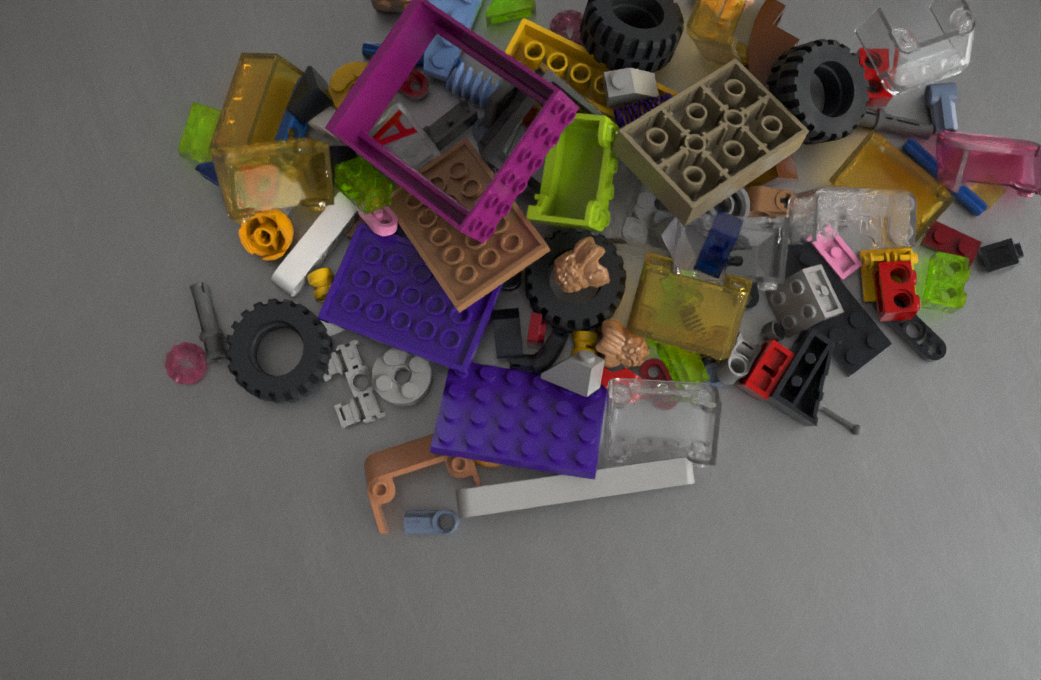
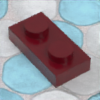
(948, 240)
(536, 331)

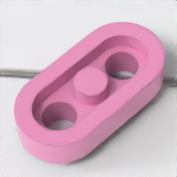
(381, 221)

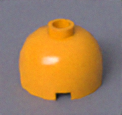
(267, 234)

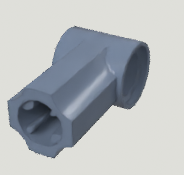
(942, 100)
(428, 521)

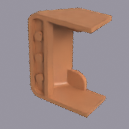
(402, 459)

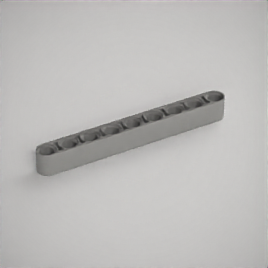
(566, 488)

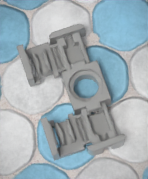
(366, 404)

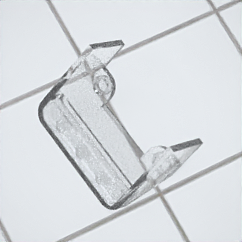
(910, 65)
(624, 231)

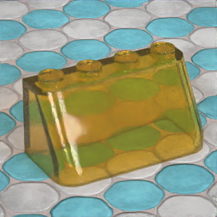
(256, 100)

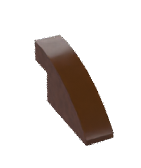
(768, 41)

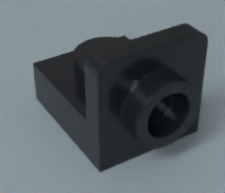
(1001, 255)

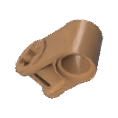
(767, 201)

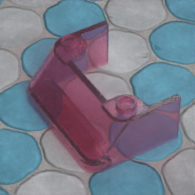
(988, 161)

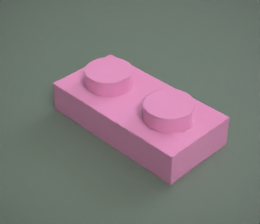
(838, 256)

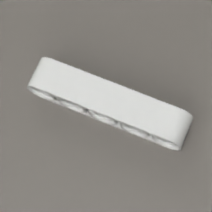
(315, 245)

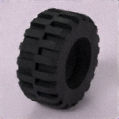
(632, 32)
(842, 84)
(568, 315)
(251, 331)

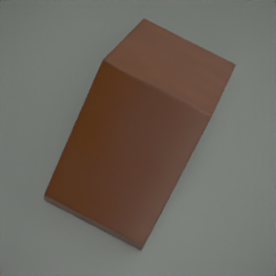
(779, 174)

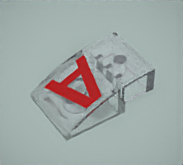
(404, 137)

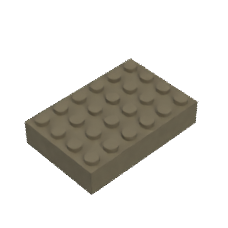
(709, 141)

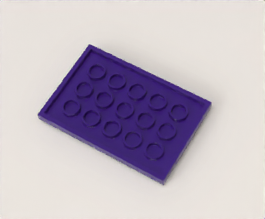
(397, 301)
(519, 421)

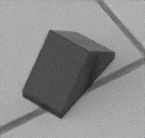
(310, 96)
(507, 333)

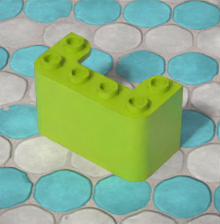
(578, 176)

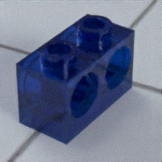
(718, 244)

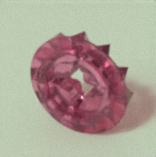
(561, 21)
(188, 374)

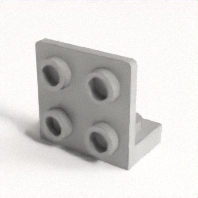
(804, 300)

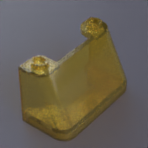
(884, 166)
(274, 176)

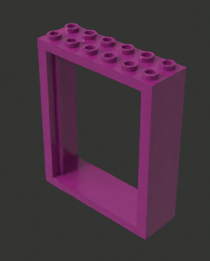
(386, 75)

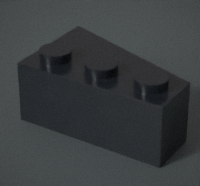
(803, 381)

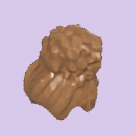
(580, 267)
(619, 345)

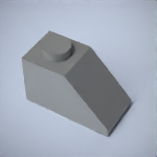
(628, 86)
(577, 373)

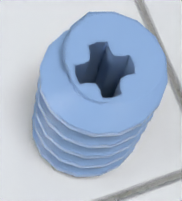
(471, 86)

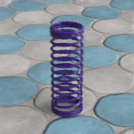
(618, 112)

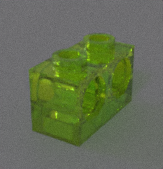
(363, 185)
(938, 280)

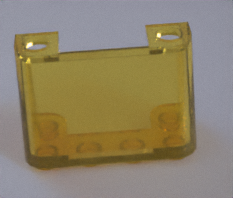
(687, 310)

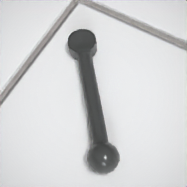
(856, 429)

